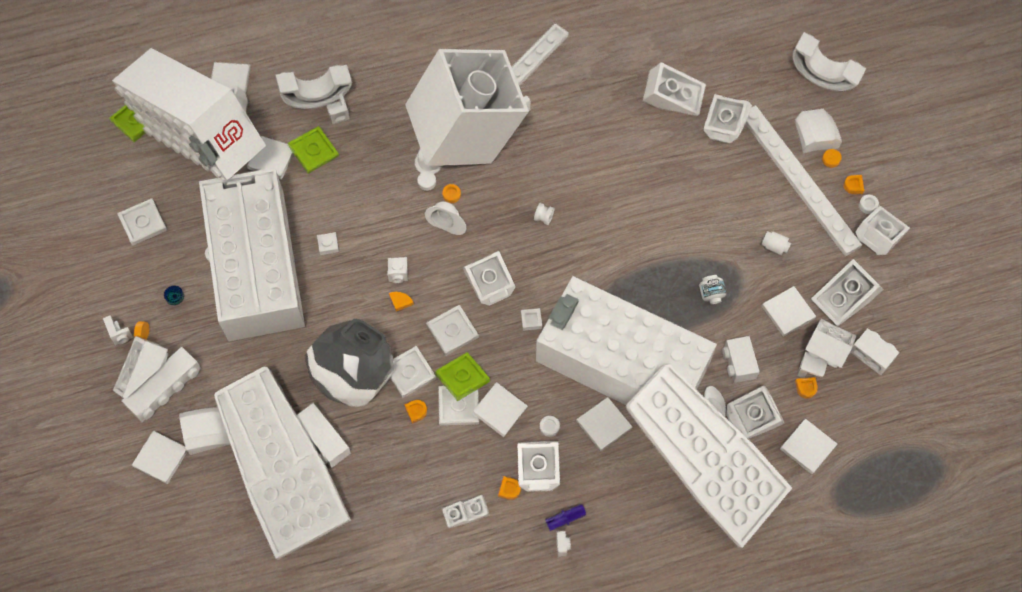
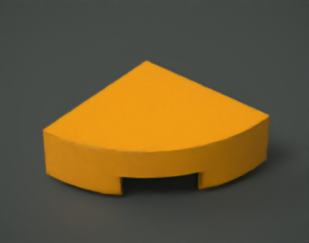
(400, 300)

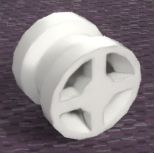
(544, 213)

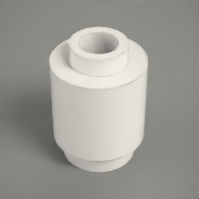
(776, 243)

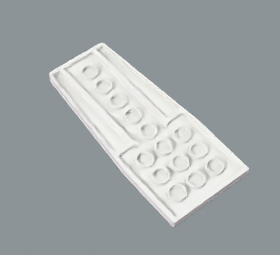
(708, 454)
(279, 464)

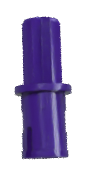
(565, 517)

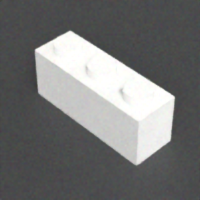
(323, 436)

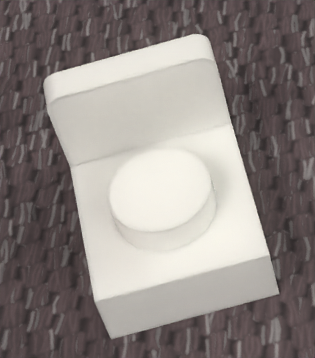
(397, 270)
(117, 335)

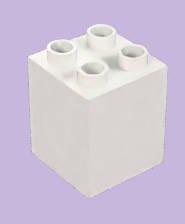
(466, 107)

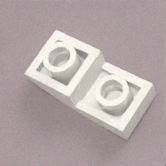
(465, 512)

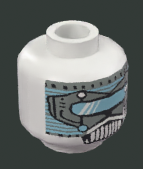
(712, 289)

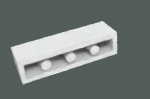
(162, 384)

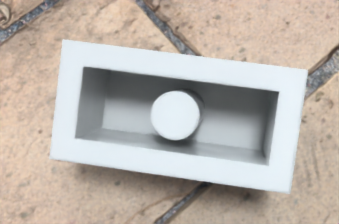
(874, 351)
(740, 359)

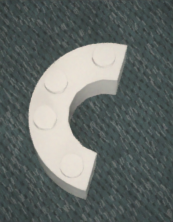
(823, 71)
(314, 92)

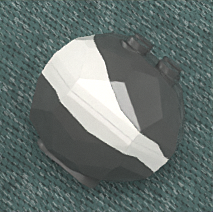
(350, 362)

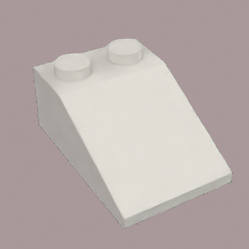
(673, 90)
(847, 293)
(830, 343)
(141, 363)

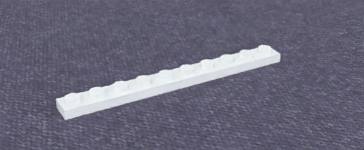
(802, 182)

